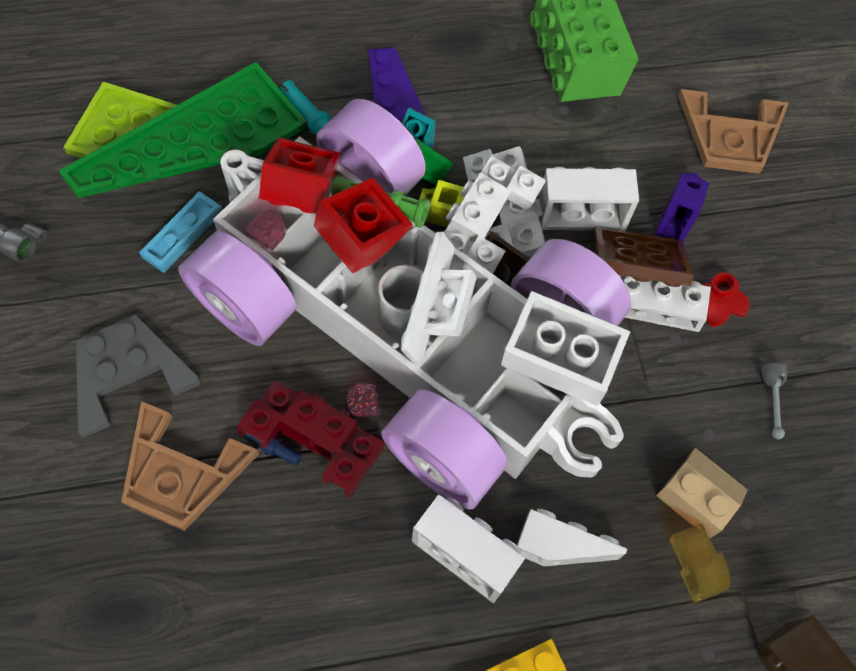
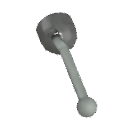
(775, 376)

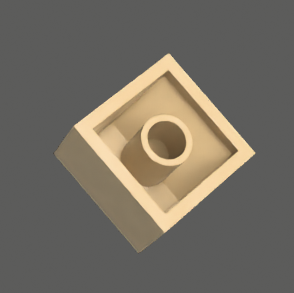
(703, 493)

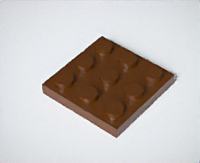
(644, 256)

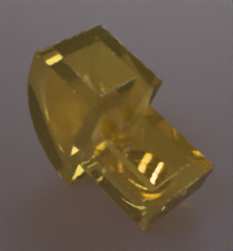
(703, 568)

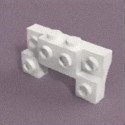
(482, 205)
(519, 226)

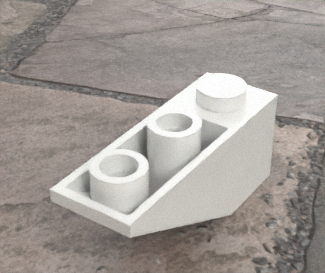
(558, 543)

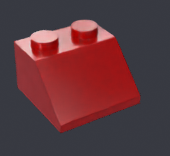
(298, 175)
(361, 224)

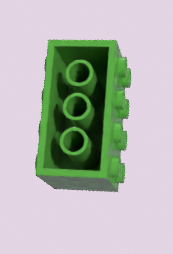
(584, 47)

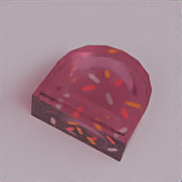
(267, 229)
(363, 400)

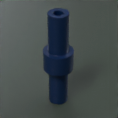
(280, 449)

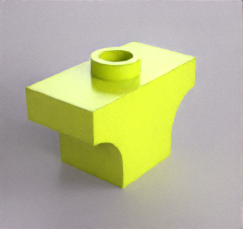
(441, 201)

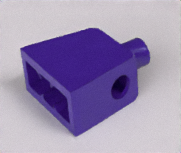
(688, 195)

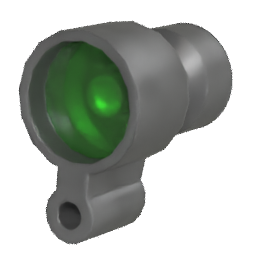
(20, 243)

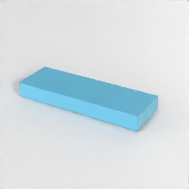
(181, 232)

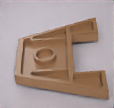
(732, 141)
(173, 484)

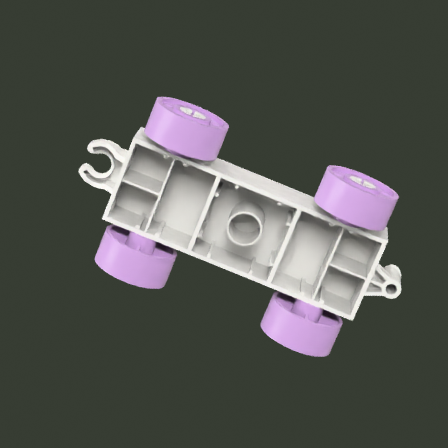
(464, 408)

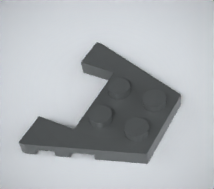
(117, 359)

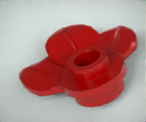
(725, 302)

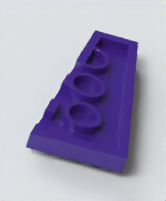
(391, 83)

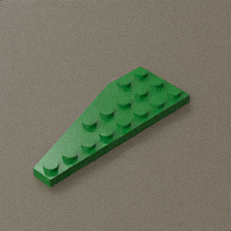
(234, 114)

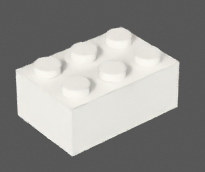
(588, 198)
(565, 348)
(467, 547)

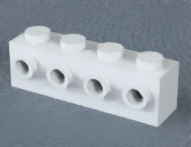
(667, 305)

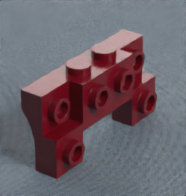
(319, 429)

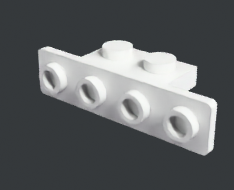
(440, 301)

